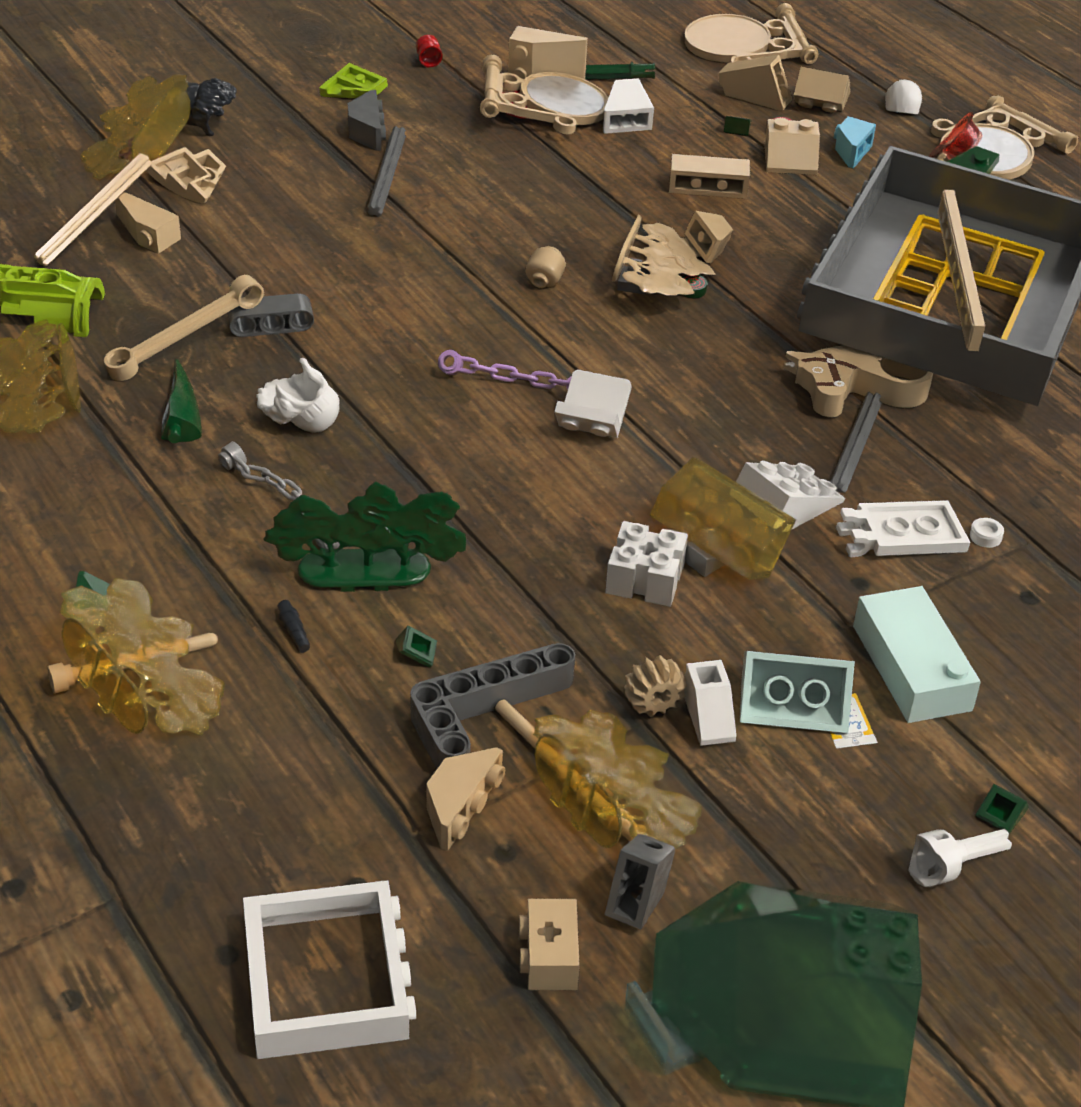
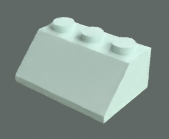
(796, 691)

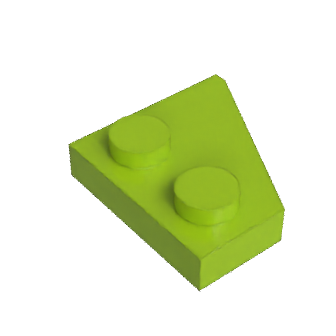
(352, 83)

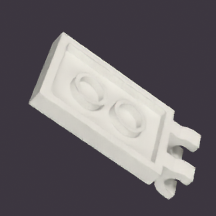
(903, 528)

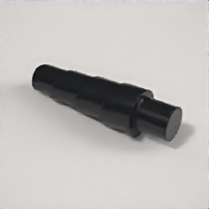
(293, 624)

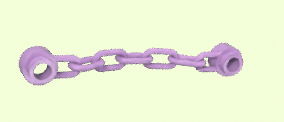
(458, 367)

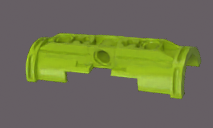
(49, 296)

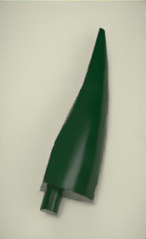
(182, 417)

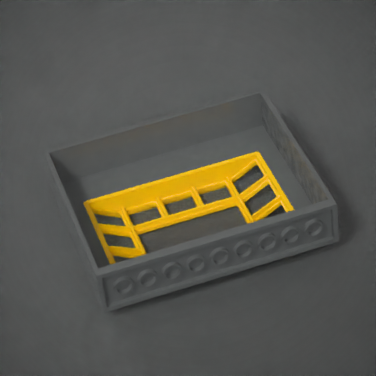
(866, 261)

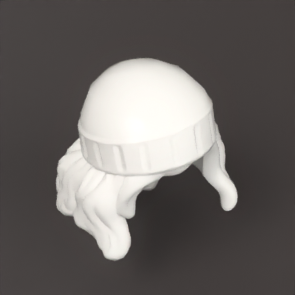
(300, 399)

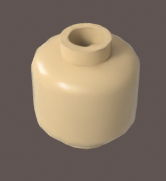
(545, 267)

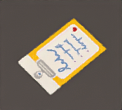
(859, 728)

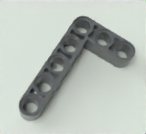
(445, 700)

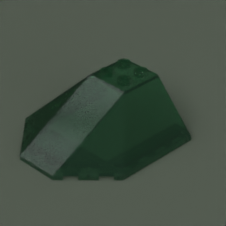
(795, 992)

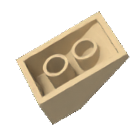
(546, 51)

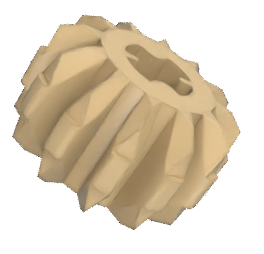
(655, 686)

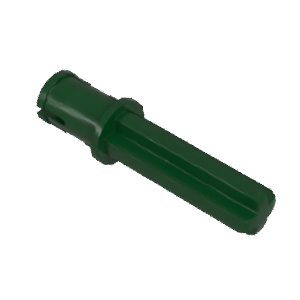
(620, 71)

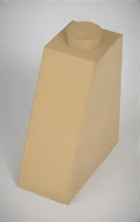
(757, 82)

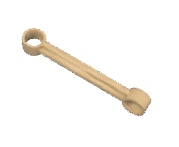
(182, 328)

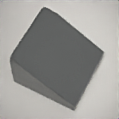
(701, 560)

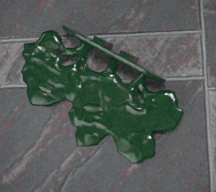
(376, 526)

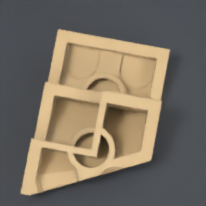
(188, 174)

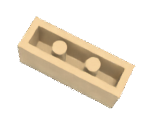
(709, 176)

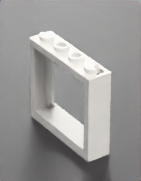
(337, 1029)

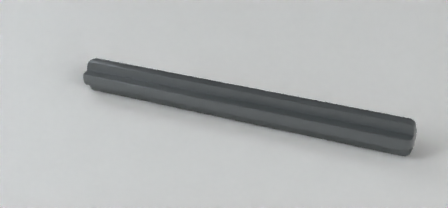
(386, 171)
(856, 442)

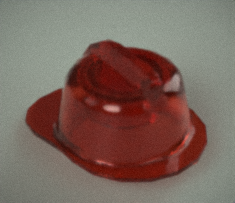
(961, 138)

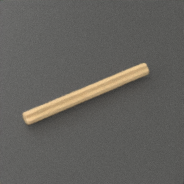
(92, 210)

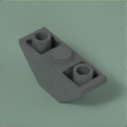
(367, 120)

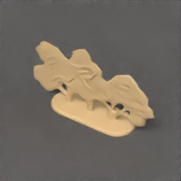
(665, 260)

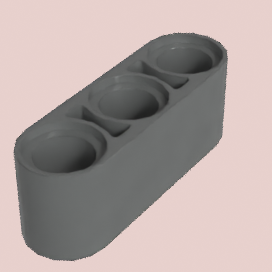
(282, 318)

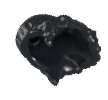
(207, 100)

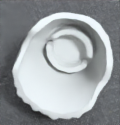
(904, 97)

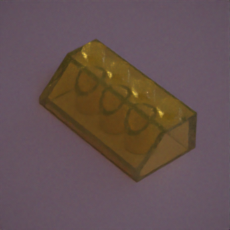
(724, 519)

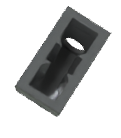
(641, 866)

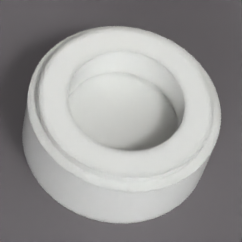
(986, 532)

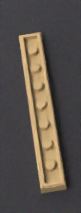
(961, 271)

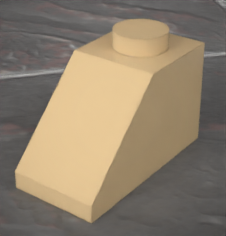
(708, 234)

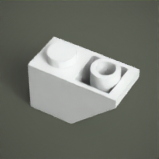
(710, 702)

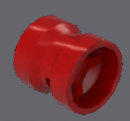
(429, 51)

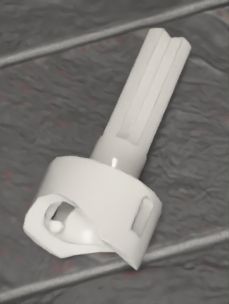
(942, 856)

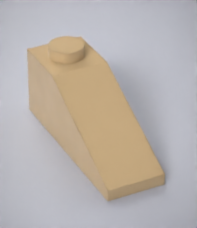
(148, 223)

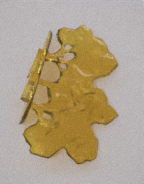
(144, 645)
(624, 769)

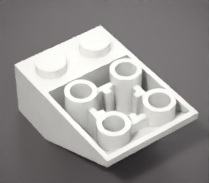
(790, 489)

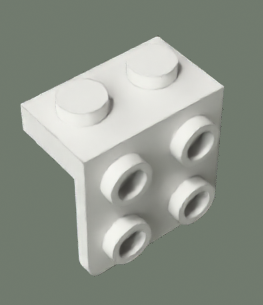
(594, 403)

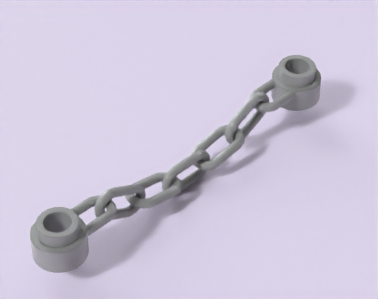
(234, 457)

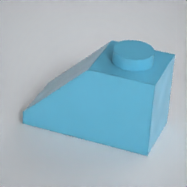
(853, 140)

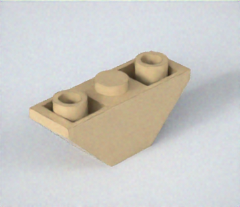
(460, 790)

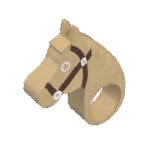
(844, 370)

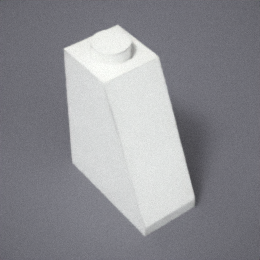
(628, 108)

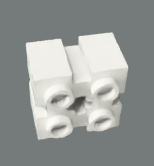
(646, 563)

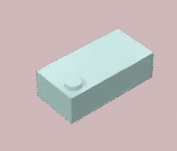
(916, 654)

